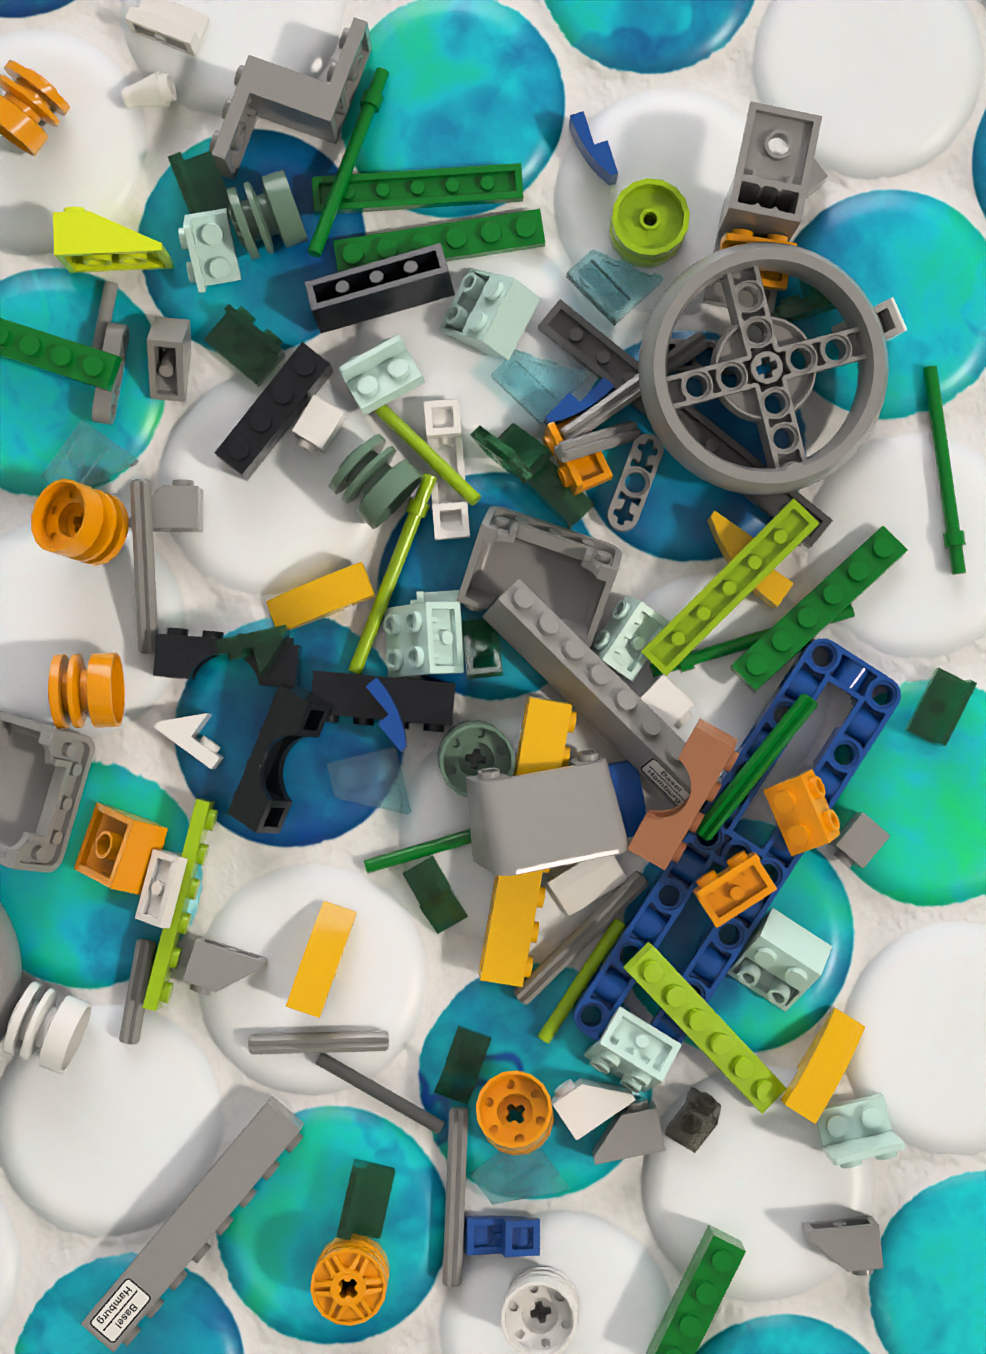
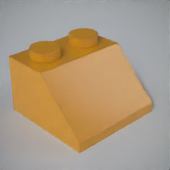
(119, 848)

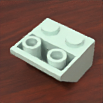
(490, 313)
(780, 960)

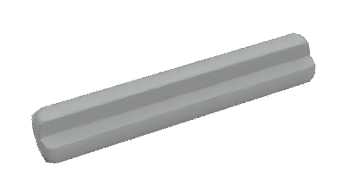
(597, 441)
(136, 992)

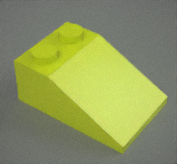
(99, 245)

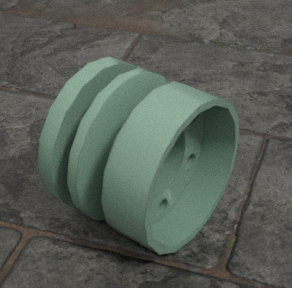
(266, 215)
(371, 477)
(461, 741)

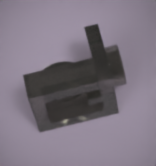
(694, 1120)

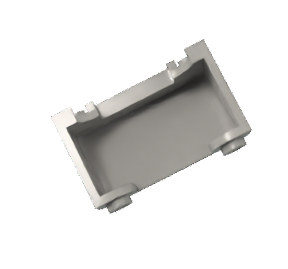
(556, 563)
(39, 791)
(545, 816)

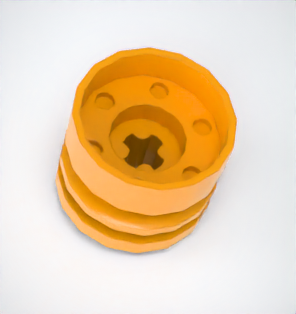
(27, 104)
(79, 522)
(79, 690)
(517, 1092)
(347, 1260)

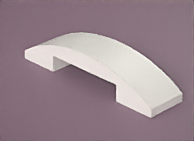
(445, 438)

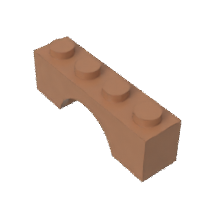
(662, 831)

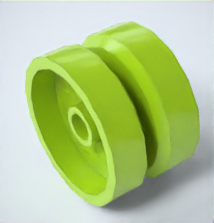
(652, 202)

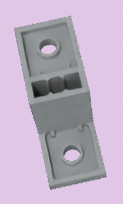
(290, 99)
(768, 187)

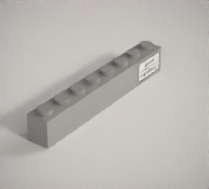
(592, 689)
(192, 1224)

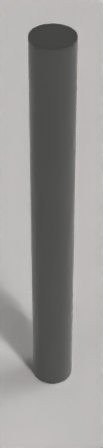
(380, 1093)

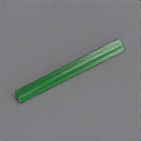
(756, 766)

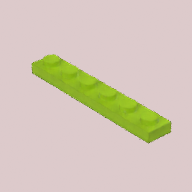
(730, 586)
(168, 952)
(704, 1027)

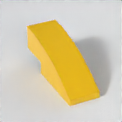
(730, 542)
(322, 597)
(321, 959)
(823, 1065)

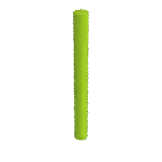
(428, 454)
(581, 980)

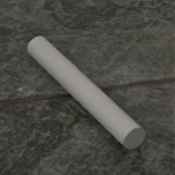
(105, 313)

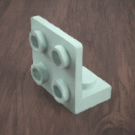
(423, 639)
(633, 1052)
(858, 1131)

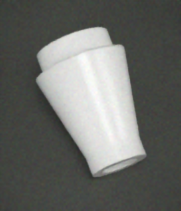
(151, 91)

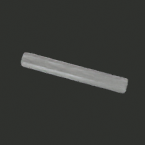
(318, 1042)

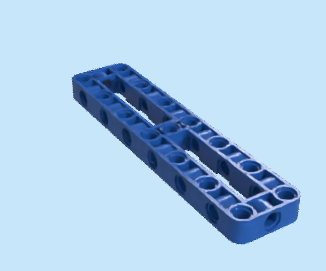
(654, 919)

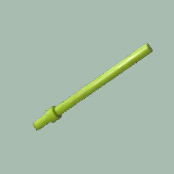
(417, 509)

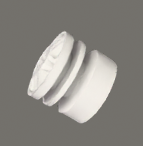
(42, 1025)
(525, 1325)

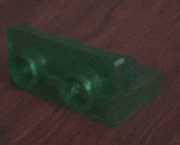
(245, 345)

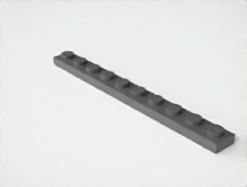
(608, 360)

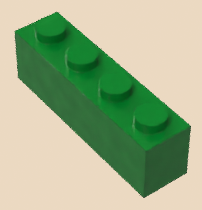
(698, 1294)

